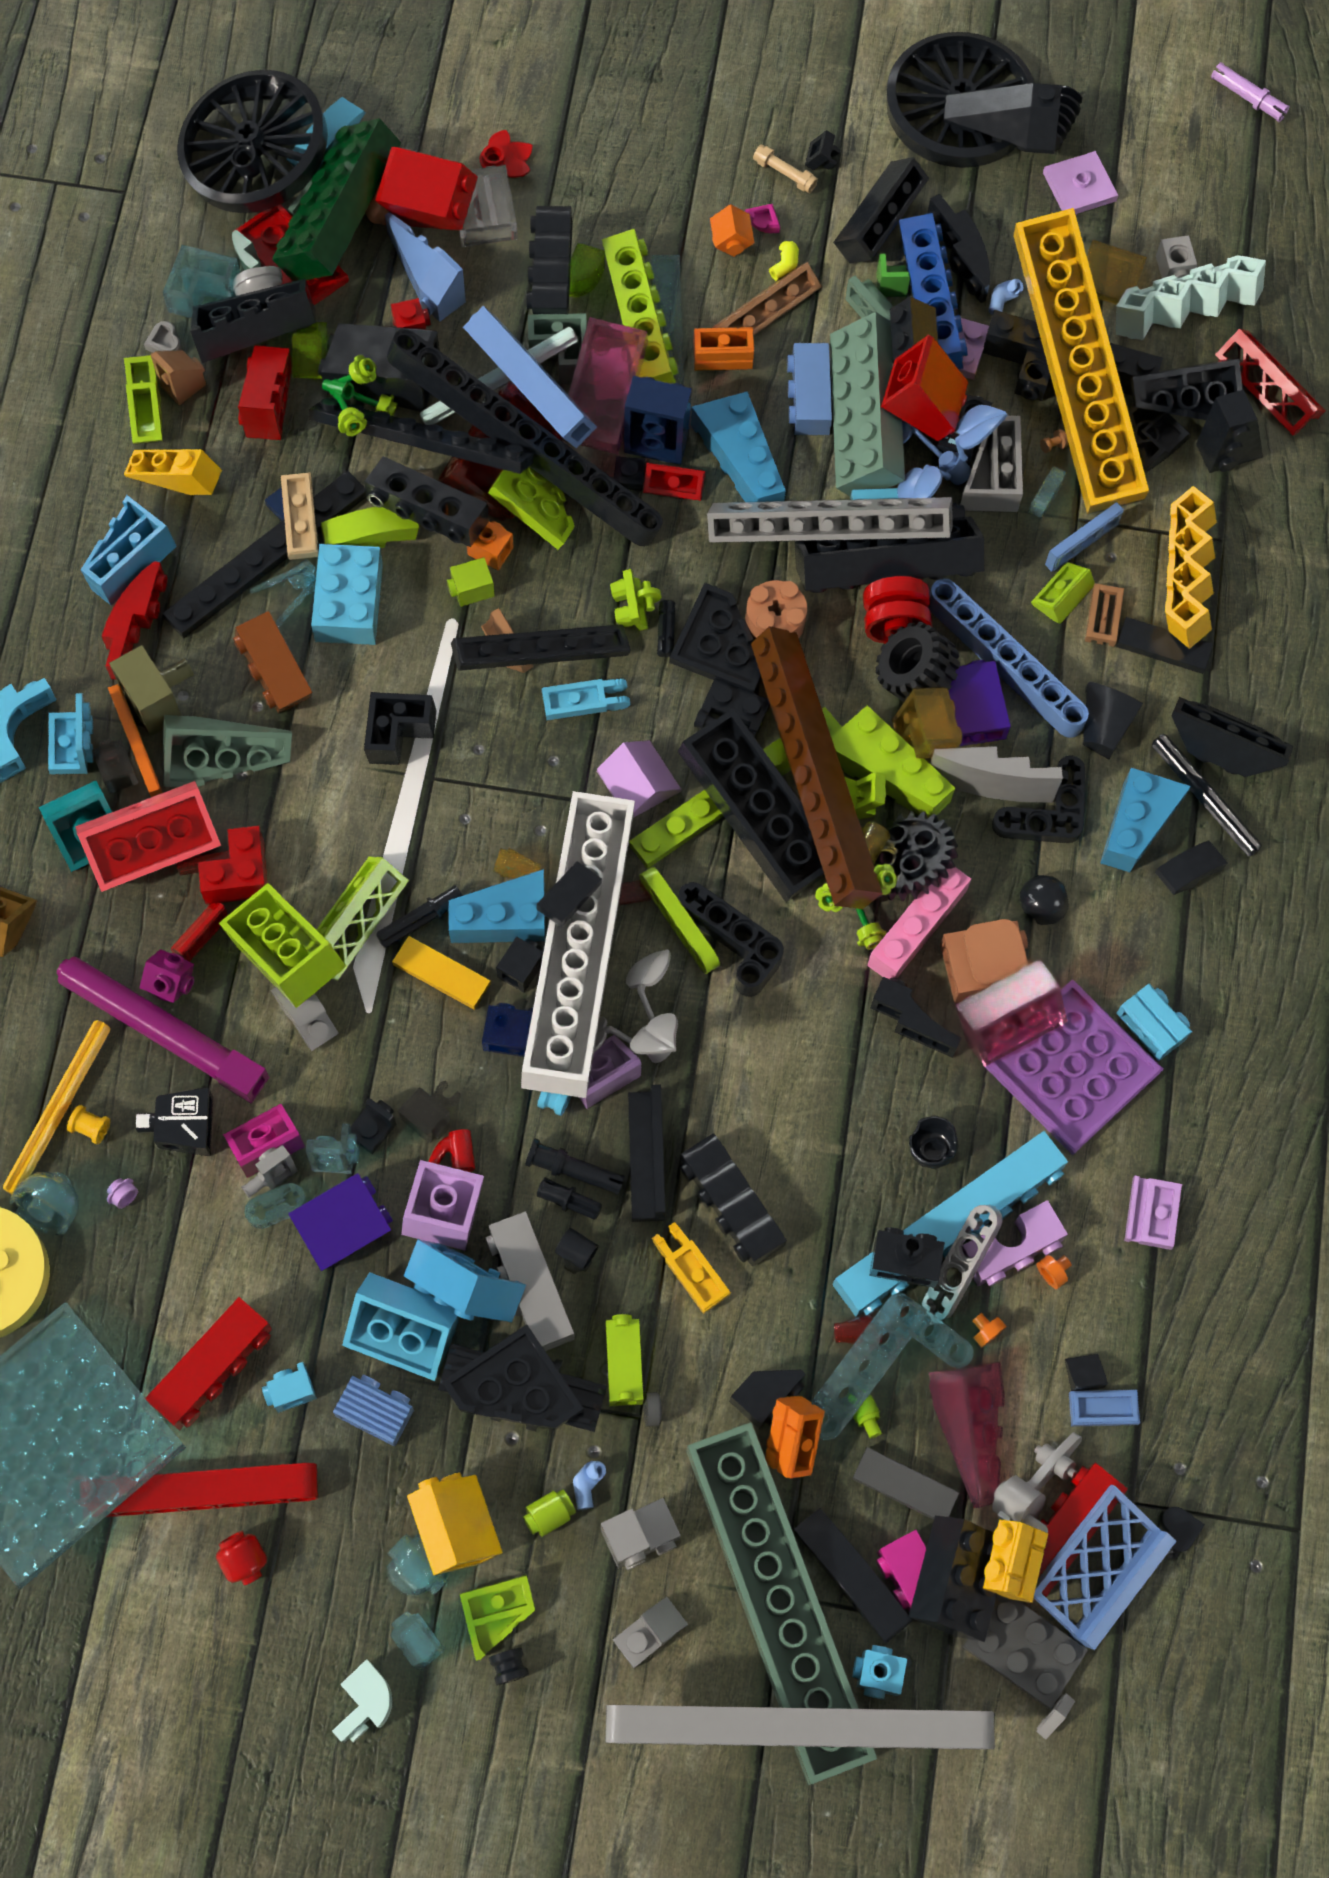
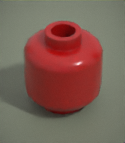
(241, 1558)

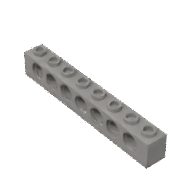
(830, 520)

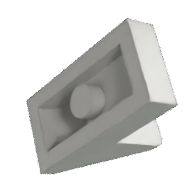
(650, 1632)

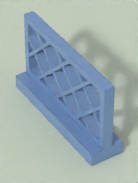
(1126, 1580)

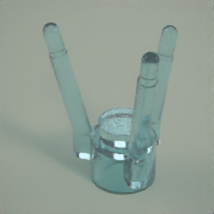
(300, 576)

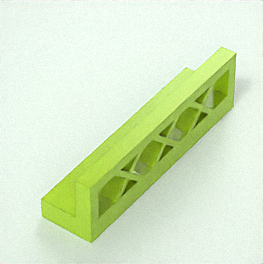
(351, 904)

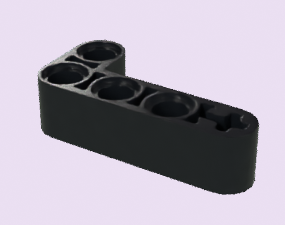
(725, 933)

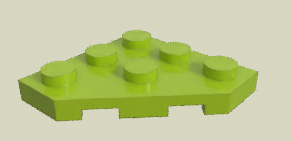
(534, 503)

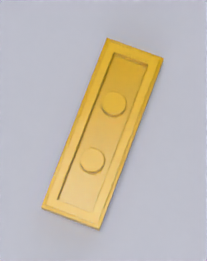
(441, 972)

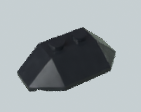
(1228, 740)

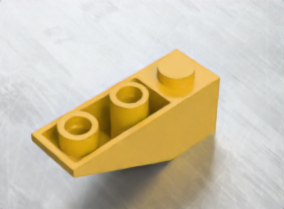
(178, 470)

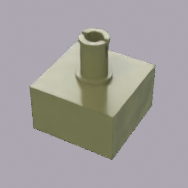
(149, 688)

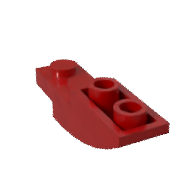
(133, 611)

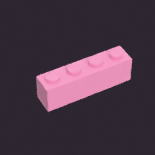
(918, 924)

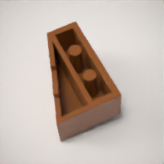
(271, 662)

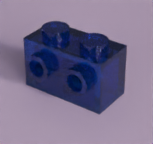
(506, 1029)

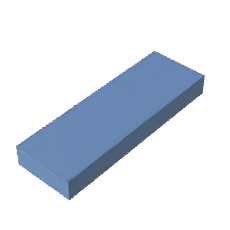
(1084, 537)

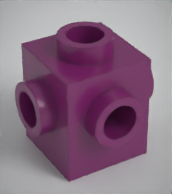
(167, 976)

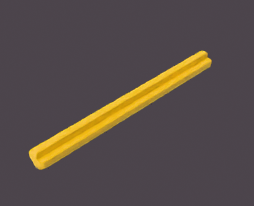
(58, 1105)

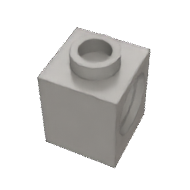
(1172, 251)

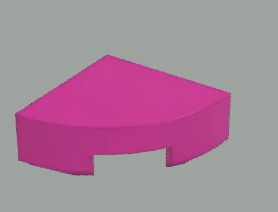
(764, 218)

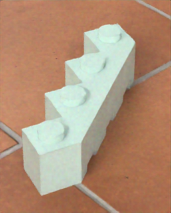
(1200, 292)

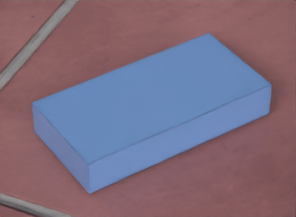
(1104, 1408)

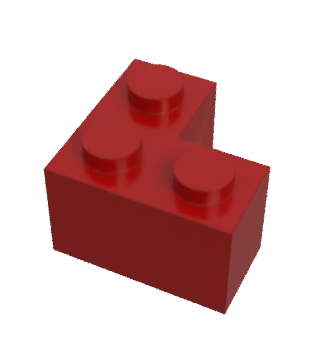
(241, 874)

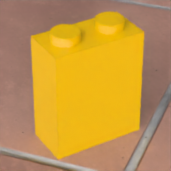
(454, 1523)

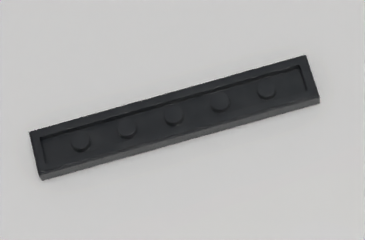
(540, 647)

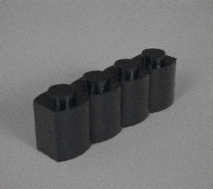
(551, 260)
(732, 1199)

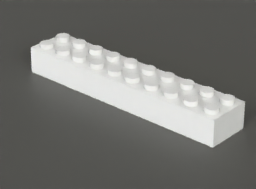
(579, 952)

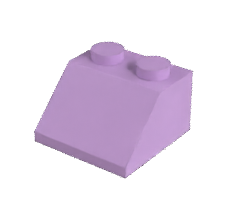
(442, 1205)

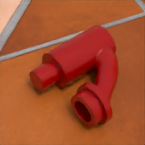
(460, 1147)

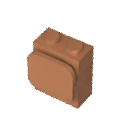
(983, 956)

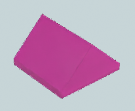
(260, 1134)

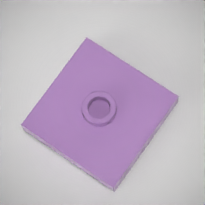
(1080, 183)

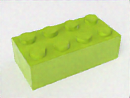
(282, 945)

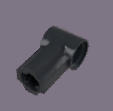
(576, 1251)

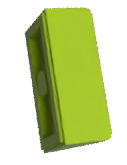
(1064, 591)

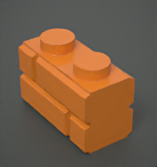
(723, 348)
(794, 1436)

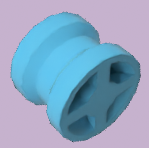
(554, 1101)

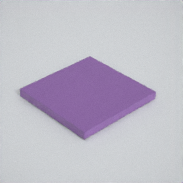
(1077, 1072)

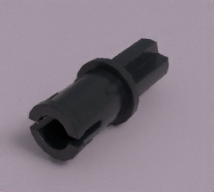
(568, 1198)

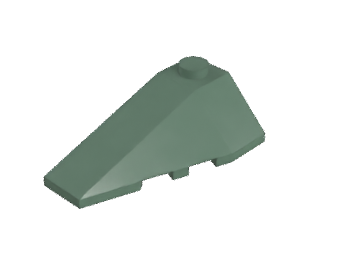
(216, 749)

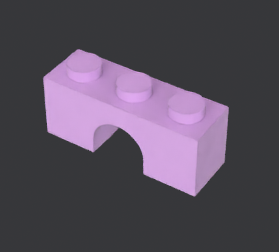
(1040, 1233)

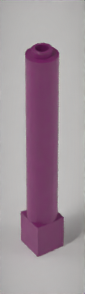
(226, 1066)

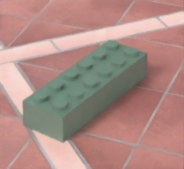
(865, 434)

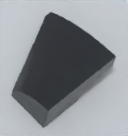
(1156, 435)
(1108, 718)

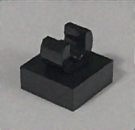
(821, 151)

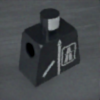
(181, 1121)

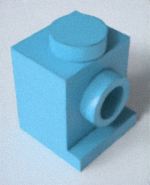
(289, 1389)

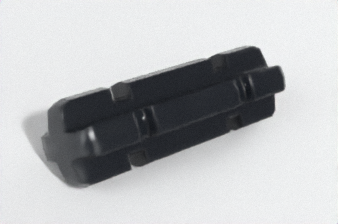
(666, 628)

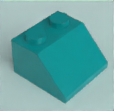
(70, 811)

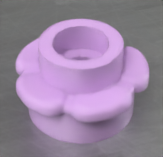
(121, 1193)

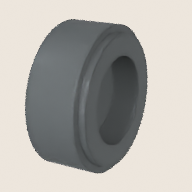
(652, 1409)

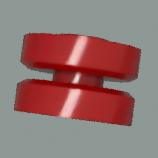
(894, 604)

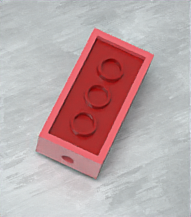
(147, 836)

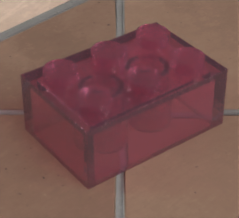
(1012, 1012)

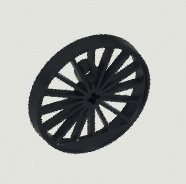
(943, 48)
(252, 140)

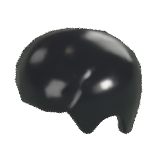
(1044, 899)
(933, 1142)

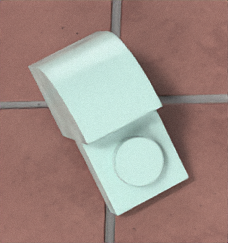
(374, 1700)

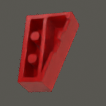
(265, 392)

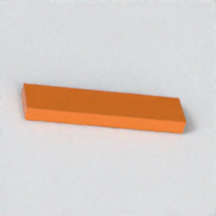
(135, 740)

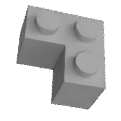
(639, 1533)

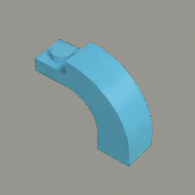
(13, 710)

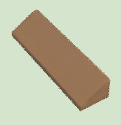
(774, 300)

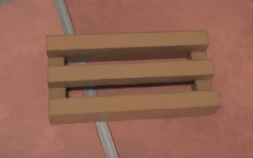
(1101, 637)

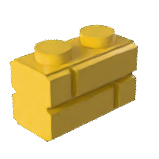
(1015, 1560)

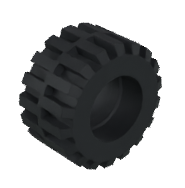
(916, 660)

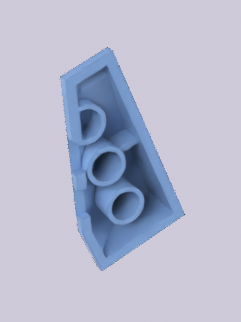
(431, 271)

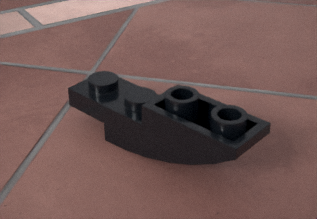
(968, 249)

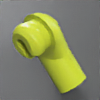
(788, 261)

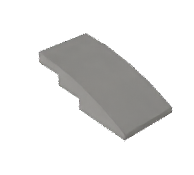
(984, 774)

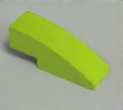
(143, 400)
(368, 528)

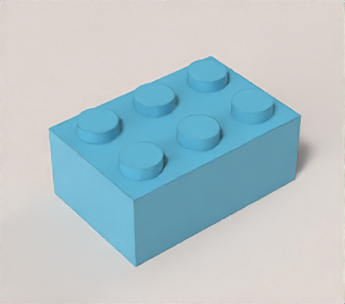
(347, 594)

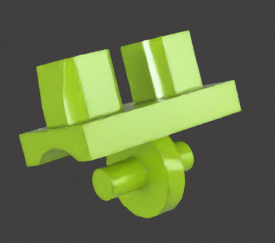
(638, 598)

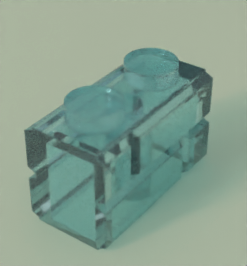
(416, 1640)

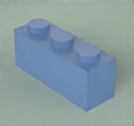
(810, 389)

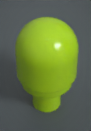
(868, 1416)

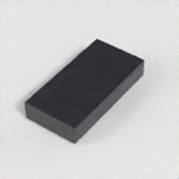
(569, 894)

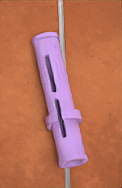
(1259, 98)

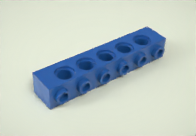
(932, 281)

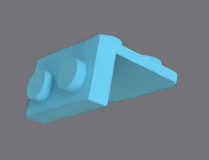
(70, 740)

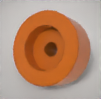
(1054, 1271)
(988, 1329)

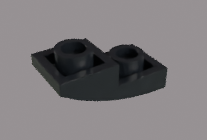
(1190, 866)

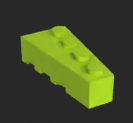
(872, 746)

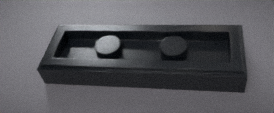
(1162, 645)

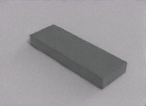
(905, 1485)

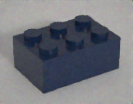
(657, 419)

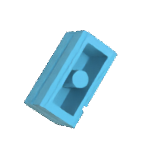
(1154, 1021)

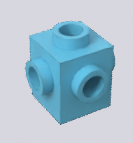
(891, 1666)

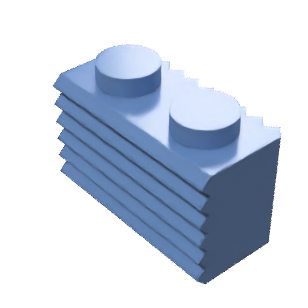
(374, 1410)

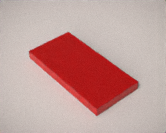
(266, 231)

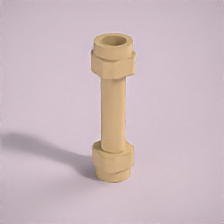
(805, 180)

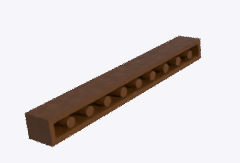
(816, 769)

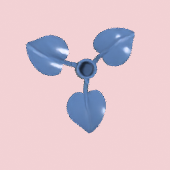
(972, 430)

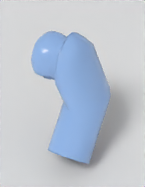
(1004, 292)
(585, 1481)

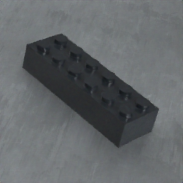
(863, 561)
(755, 802)

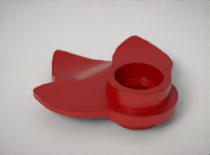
(507, 153)

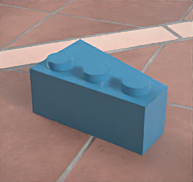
(128, 548)
(1140, 815)
(461, 1283)

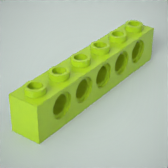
(620, 252)

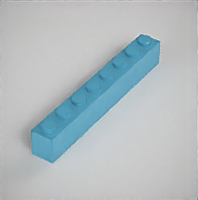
(1000, 1186)

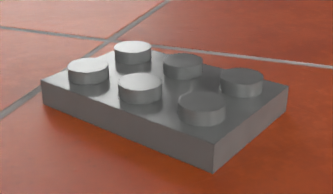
(1028, 1651)

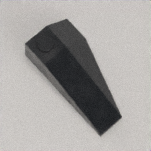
(1015, 114)

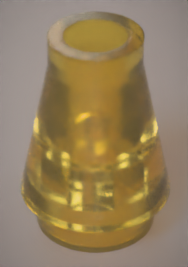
(513, 864)

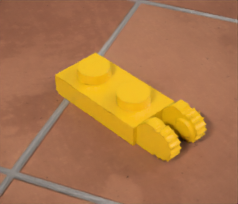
(692, 1270)

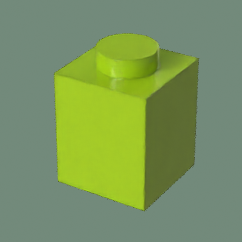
(471, 582)

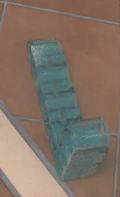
(882, 1357)

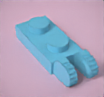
(583, 698)

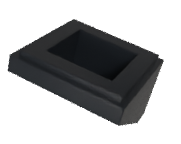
(1085, 1373)

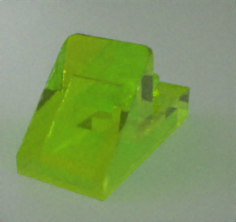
(308, 350)

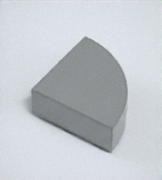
(1056, 1716)

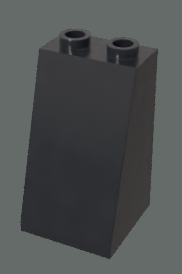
(373, 344)

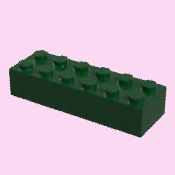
(335, 201)

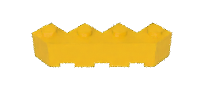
(1188, 555)

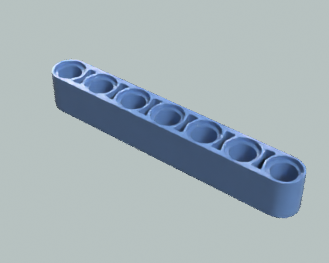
(1010, 671)

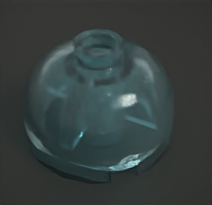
(46, 1201)

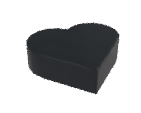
(1181, 1527)

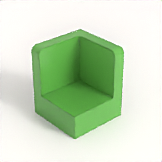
(892, 280)

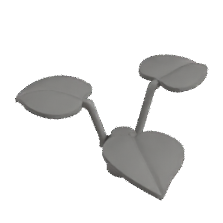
(659, 1036)

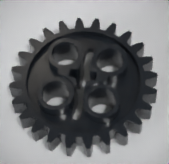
(918, 852)

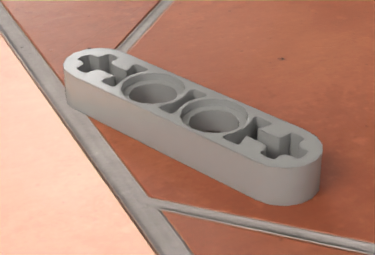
(966, 1265)

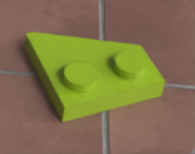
(495, 1612)

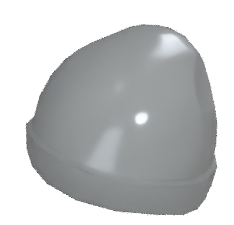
(257, 279)

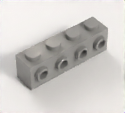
(524, 1262)

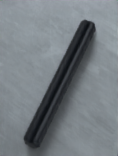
(1207, 795)

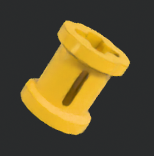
(88, 1124)

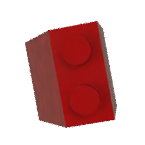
(426, 190)
(926, 389)

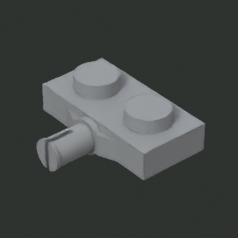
(273, 1169)

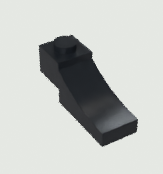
(895, 1000)

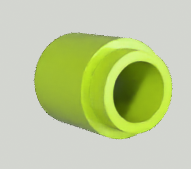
(549, 1513)

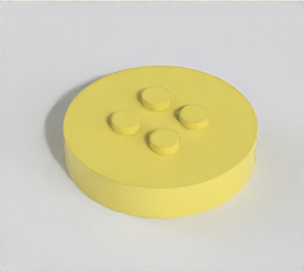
(22, 1272)

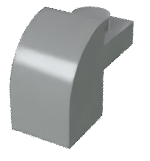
(308, 1019)

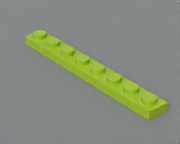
(699, 812)

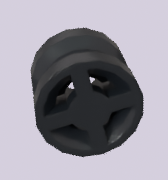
(508, 1666)

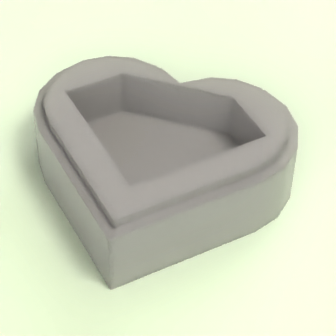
(163, 338)

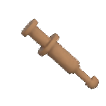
(1059, 439)

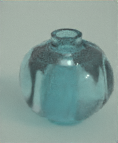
(410, 1568)

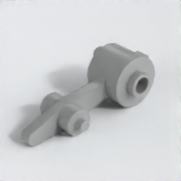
(1022, 1500)

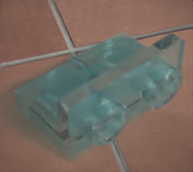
(331, 1155)

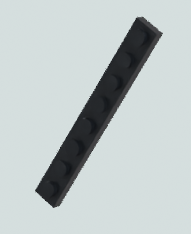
(430, 437)
(257, 560)

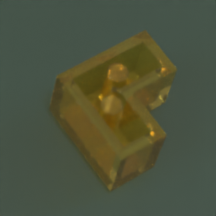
(928, 721)

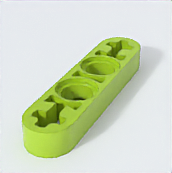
(679, 920)

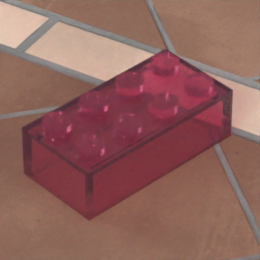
(603, 379)

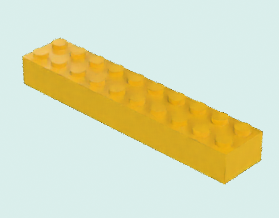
(1080, 360)

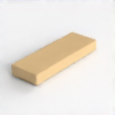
(299, 516)

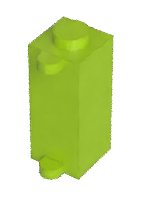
(624, 1361)

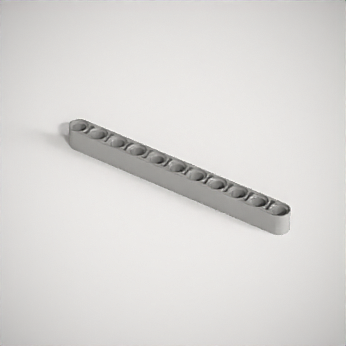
(799, 1727)

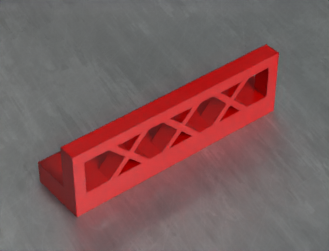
(1280, 376)

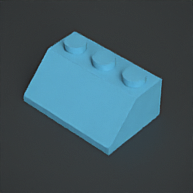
(400, 1326)

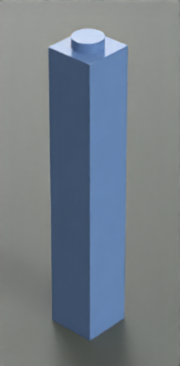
(529, 377)

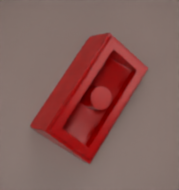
(674, 481)
(200, 931)

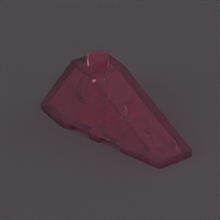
(968, 1414)

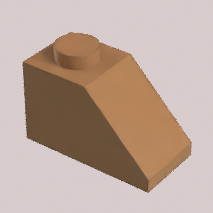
(178, 374)

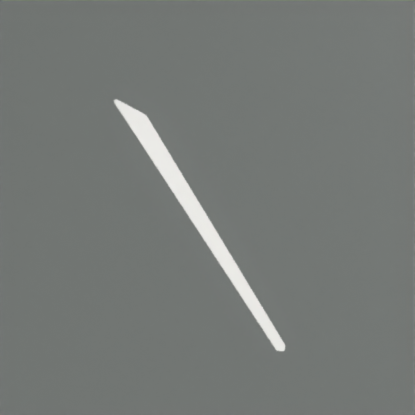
(371, 955)

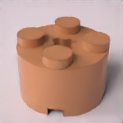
(776, 605)

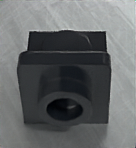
(373, 1125)

